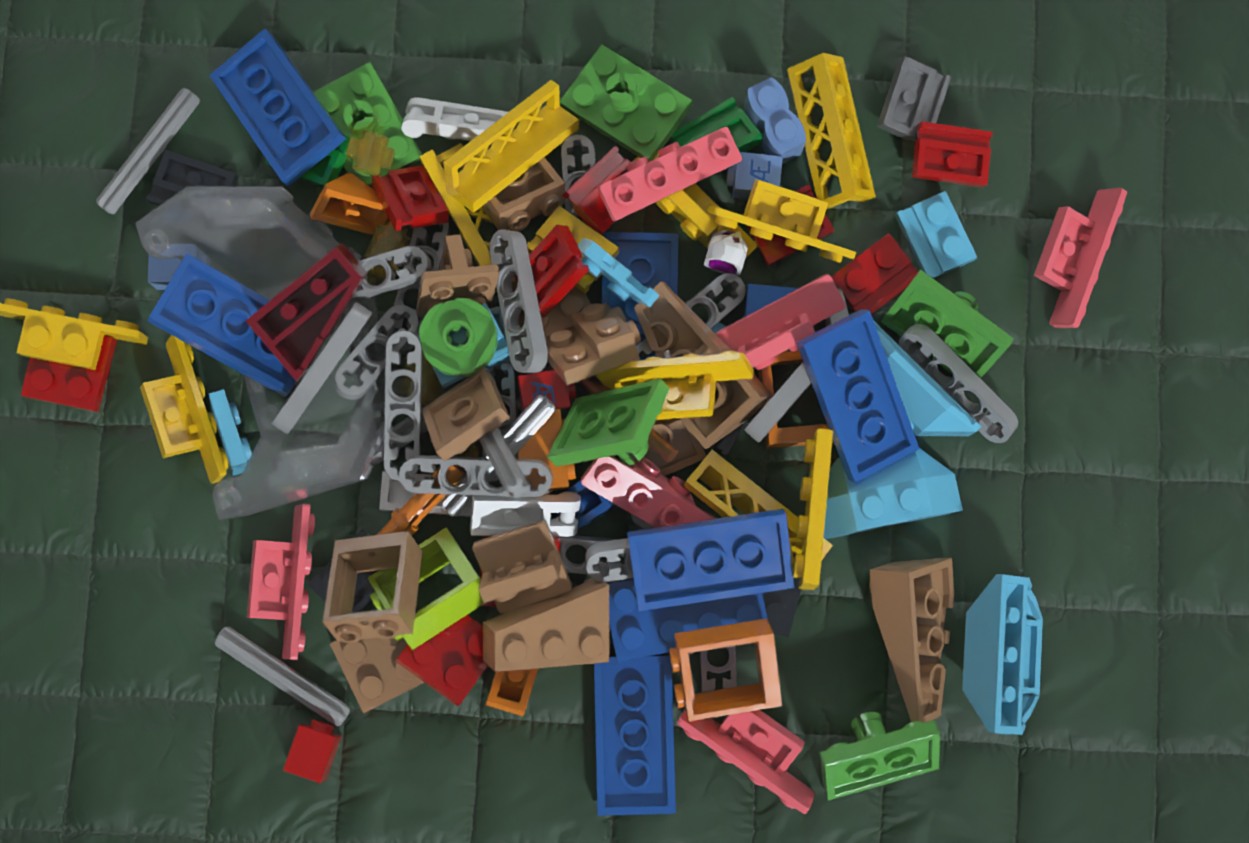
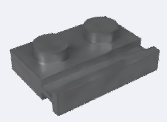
(912, 97)

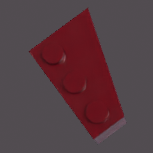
(308, 309)

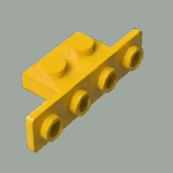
(691, 210)
(786, 214)
(65, 339)
(689, 378)
(180, 413)

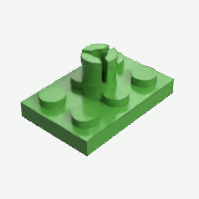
(362, 103)
(626, 103)
(953, 319)
(610, 424)
(879, 756)

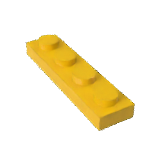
(811, 526)

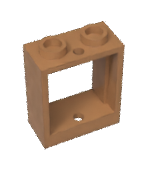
(367, 555)

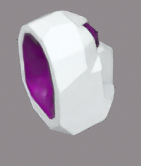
(726, 252)

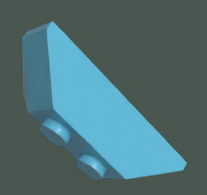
(925, 401)
(897, 494)
(1003, 654)

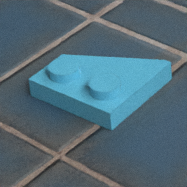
(621, 281)

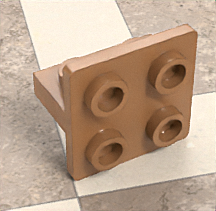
(456, 279)
(521, 567)

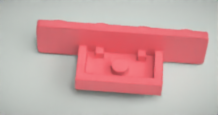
(669, 173)
(1076, 254)
(783, 322)
(643, 491)
(278, 581)
(758, 748)

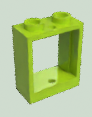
(444, 611)

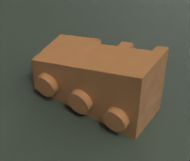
(552, 631)

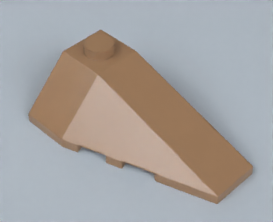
(677, 331)
(911, 615)

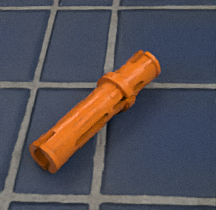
(419, 505)

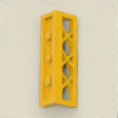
(842, 127)
(512, 150)
(457, 211)
(741, 493)

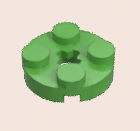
(452, 316)

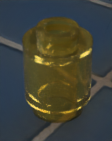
(383, 241)
(429, 381)

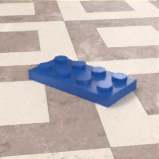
(277, 107)
(651, 260)
(212, 315)
(858, 395)
(711, 559)
(652, 631)
(634, 736)

